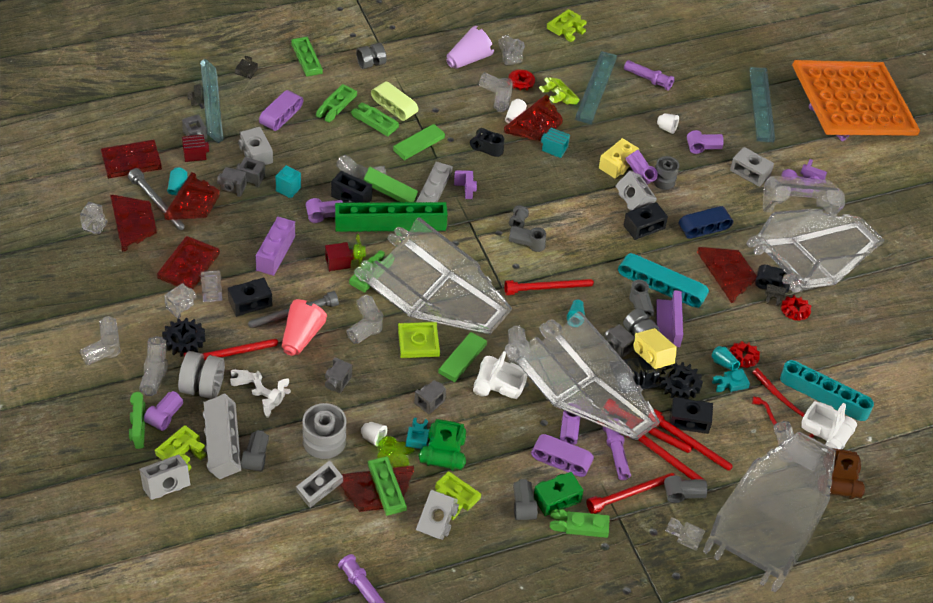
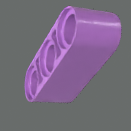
(281, 110)
(562, 455)

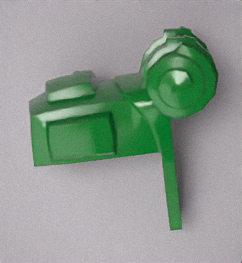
(444, 445)

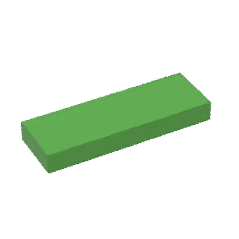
(306, 56)
(419, 142)
(390, 186)
(462, 357)
(387, 486)

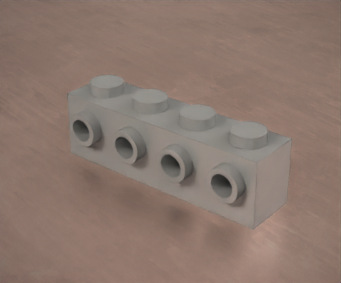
(222, 436)

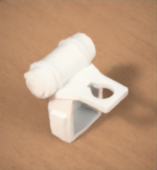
(500, 377)
(829, 424)

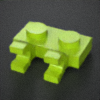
(564, 25)
(562, 92)
(179, 444)
(458, 489)

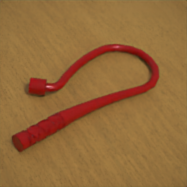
(767, 383)

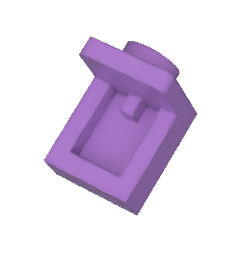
(811, 172)
(465, 178)

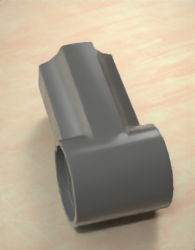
(533, 238)
(640, 297)
(255, 455)
(680, 489)
(524, 506)

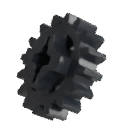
(184, 336)
(680, 381)

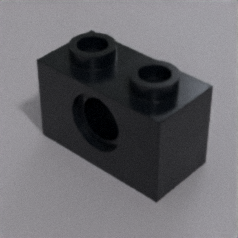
(350, 189)
(645, 220)
(250, 297)
(691, 415)

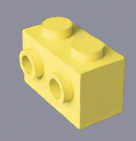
(614, 161)
(655, 348)

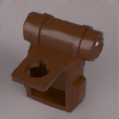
(845, 475)

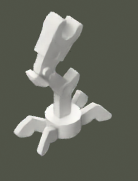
(274, 397)

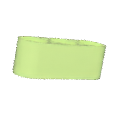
(394, 101)

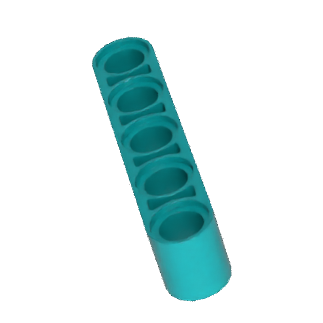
(663, 279)
(826, 390)

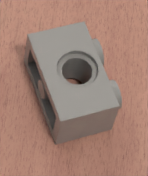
(256, 145)
(751, 166)
(635, 191)
(165, 477)
(319, 484)
(427, 522)

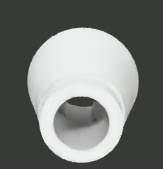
(516, 108)

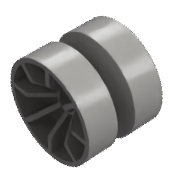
(201, 375)
(324, 431)

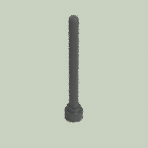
(137, 177)
(329, 299)

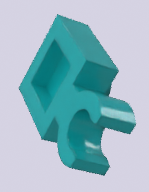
(733, 380)
(417, 434)

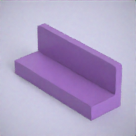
(670, 318)

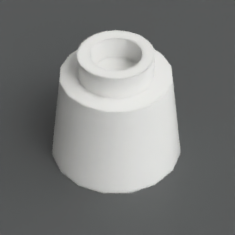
(668, 122)
(373, 432)

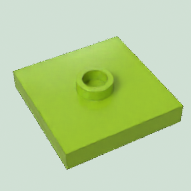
(418, 340)

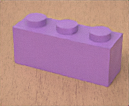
(275, 246)

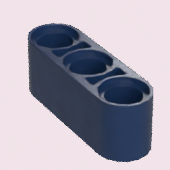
(705, 222)

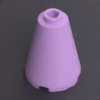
(471, 48)

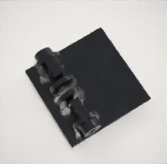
(643, 373)

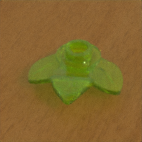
(359, 251)
(395, 450)

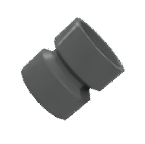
(371, 55)
(667, 170)
(638, 321)

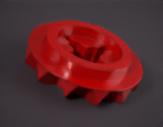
(523, 75)
(790, 310)
(752, 356)

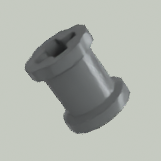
(519, 215)

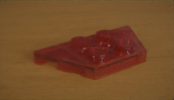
(535, 120)
(193, 200)
(133, 220)
(728, 269)
(362, 490)

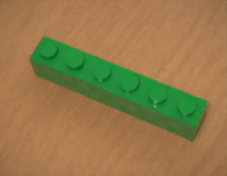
(388, 216)

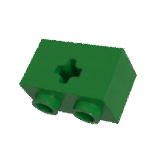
(558, 493)

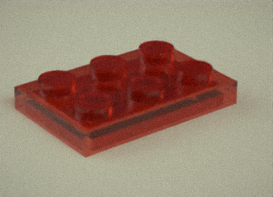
(124, 158)
(188, 262)

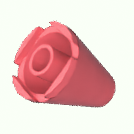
(301, 326)

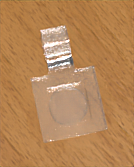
(688, 534)

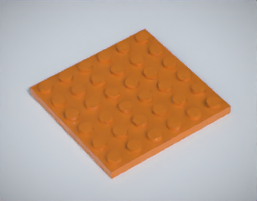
(855, 98)

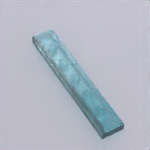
(596, 87)
(211, 101)
(762, 104)

